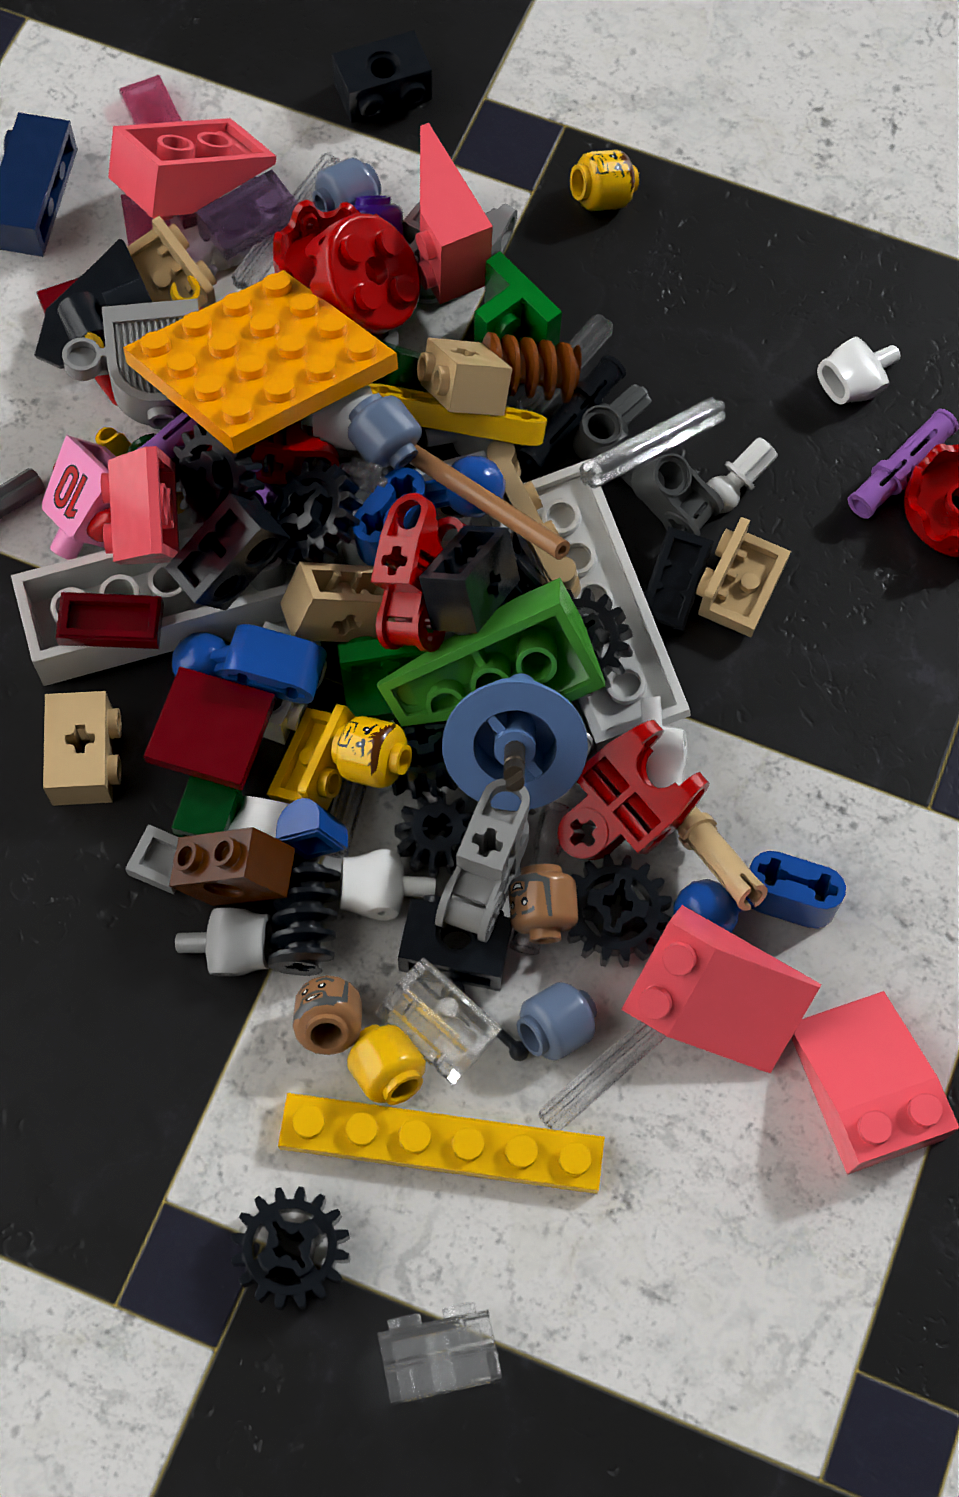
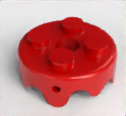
(303, 226)
(342, 276)
(930, 497)

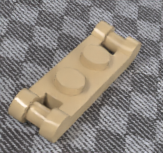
(527, 500)

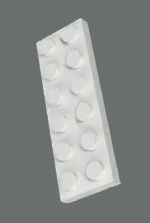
(605, 568)

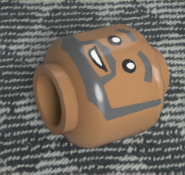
(543, 903)
(327, 1015)

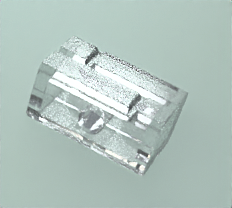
(439, 1020)
(439, 1354)

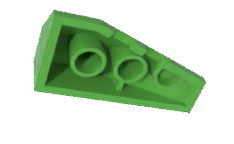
(528, 635)

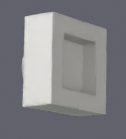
(154, 858)

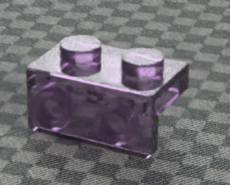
(246, 214)

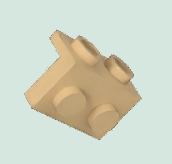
(164, 260)
(742, 581)

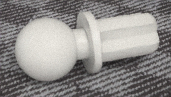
(743, 472)

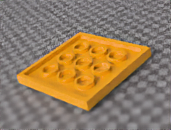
(260, 360)

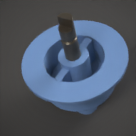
(516, 734)

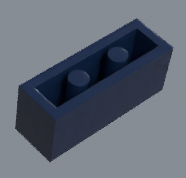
(33, 181)

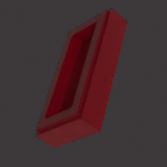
(109, 620)

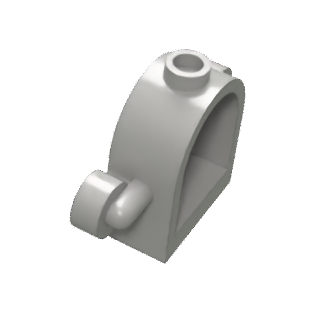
(123, 326)

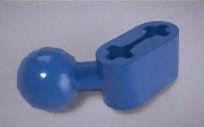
(407, 481)
(256, 659)
(788, 897)

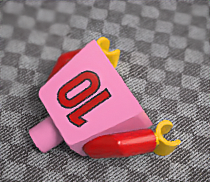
(75, 491)

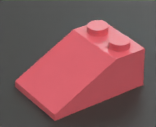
(184, 163)
(453, 226)
(141, 507)
(720, 993)
(872, 1082)

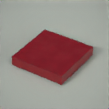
(210, 728)

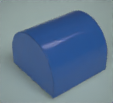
(311, 829)

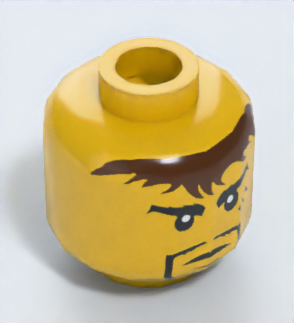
(604, 180)
(371, 751)

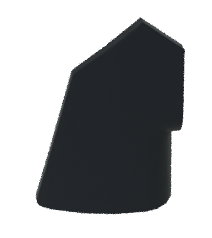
(78, 310)

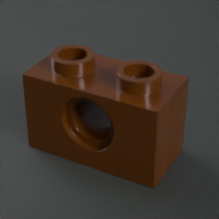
(232, 866)

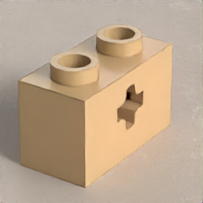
(464, 376)
(332, 602)
(69, 724)

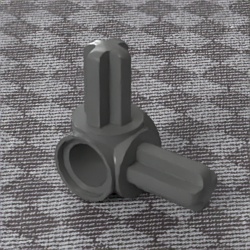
(612, 422)

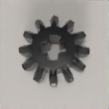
(433, 819)

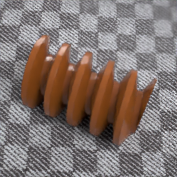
(538, 365)

